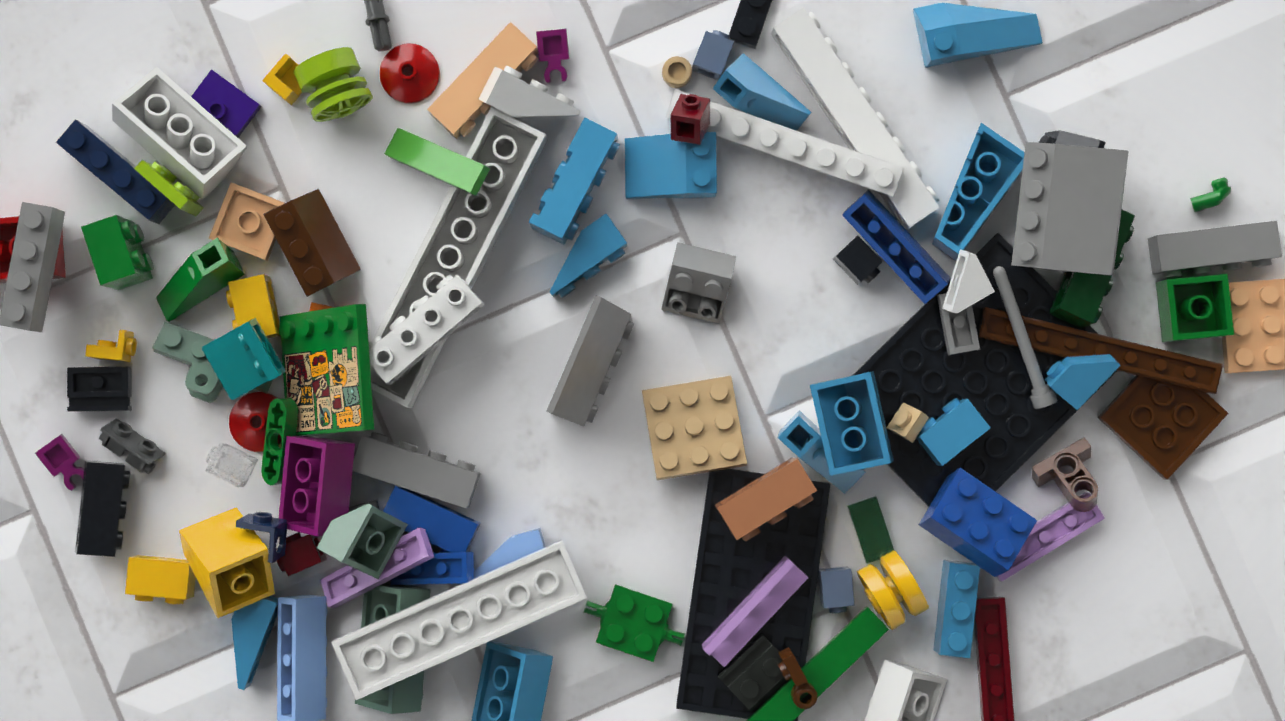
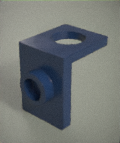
(266, 523)

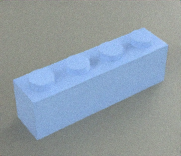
(301, 658)

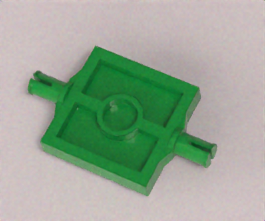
(634, 623)

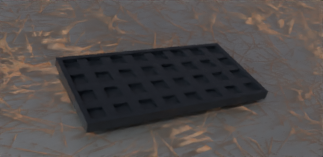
(726, 576)

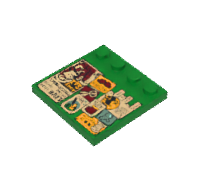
(328, 369)

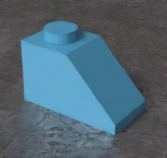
(1080, 376)

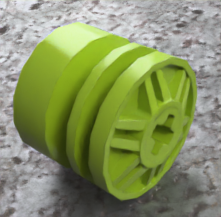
(333, 84)

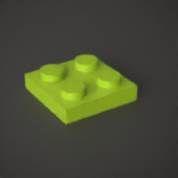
(176, 192)

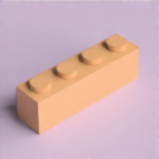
(460, 102)

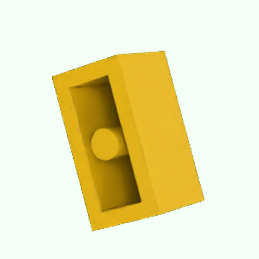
(253, 299)
(160, 577)

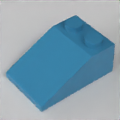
(670, 167)

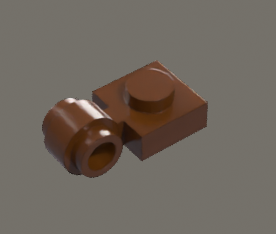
(791, 669)

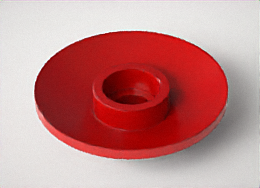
(417, 85)
(241, 420)

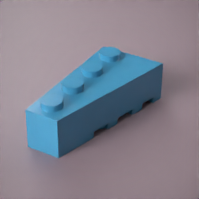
(575, 181)
(982, 184)

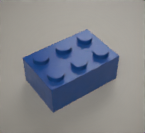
(978, 522)

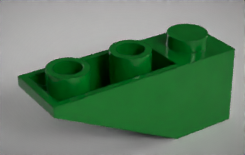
(199, 278)

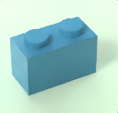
(952, 431)

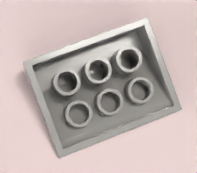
(1069, 208)
(590, 362)

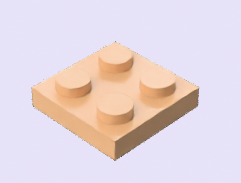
(242, 221)

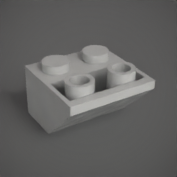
(698, 283)

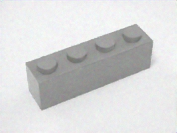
(1214, 247)
(32, 267)
(416, 471)

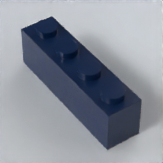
(114, 171)

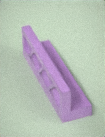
(754, 611)

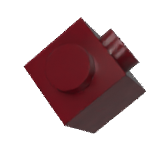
(690, 118)
(300, 554)

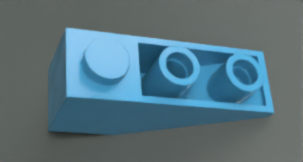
(758, 94)
(592, 248)
(806, 442)

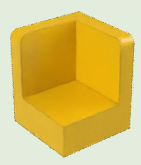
(283, 81)

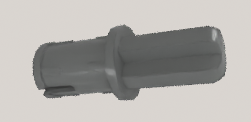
(378, 24)

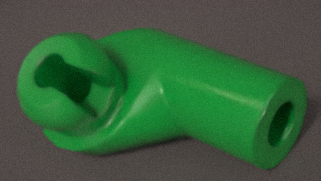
(1212, 199)

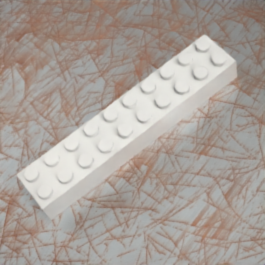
(463, 234)

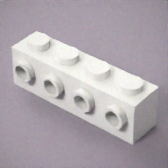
(423, 329)

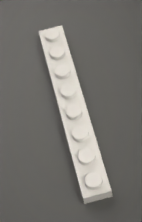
(800, 148)

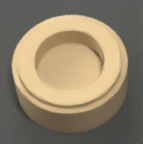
(677, 72)

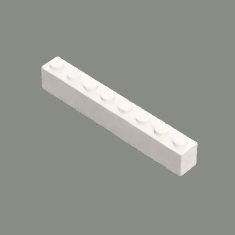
(851, 113)

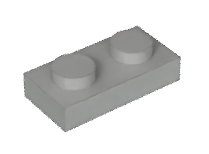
(958, 329)

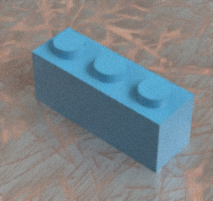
(956, 609)

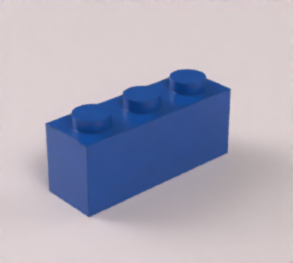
(443, 525)

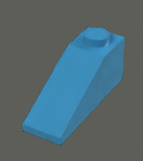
(250, 635)

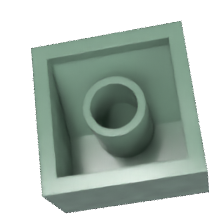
(363, 539)

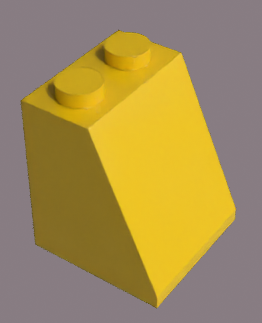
(228, 562)

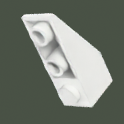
(519, 99)

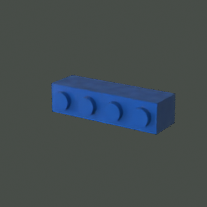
(896, 246)

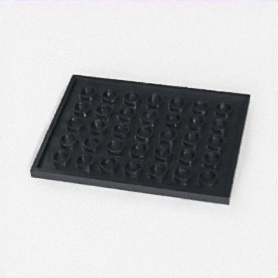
(919, 372)

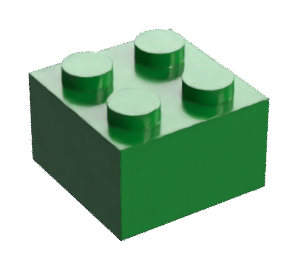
(117, 252)
(1194, 308)

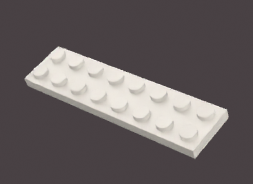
(458, 620)

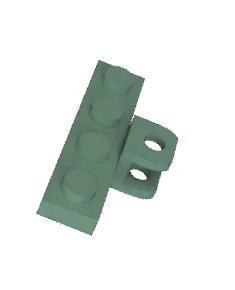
(187, 348)

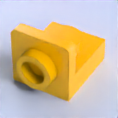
(107, 349)

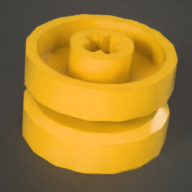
(895, 588)

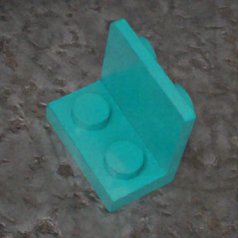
(243, 359)

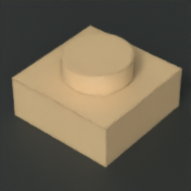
(907, 422)

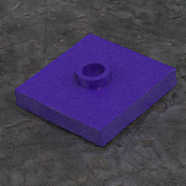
(226, 103)

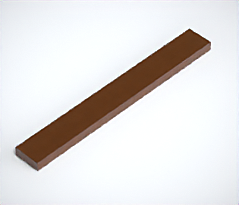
(1132, 357)

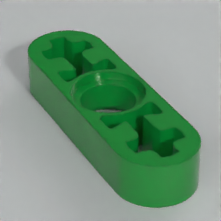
(280, 413)

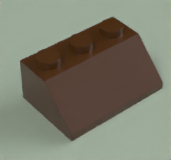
(312, 242)

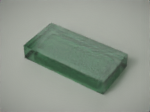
(870, 529)

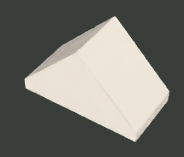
(967, 283)

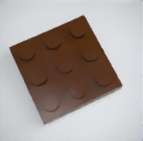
(1162, 421)

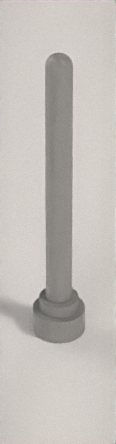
(1041, 393)

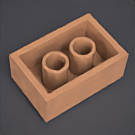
(766, 499)

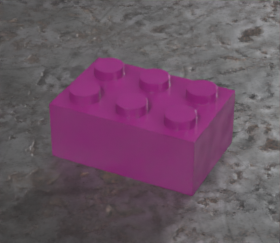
(315, 482)

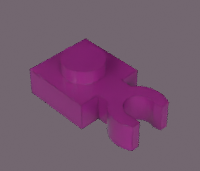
(553, 48)
(60, 457)

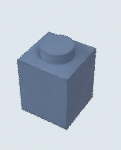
(713, 54)
(836, 589)

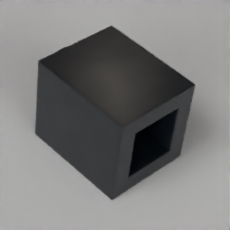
(858, 261)

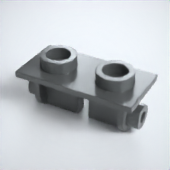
(120, 436)

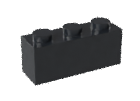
(101, 508)

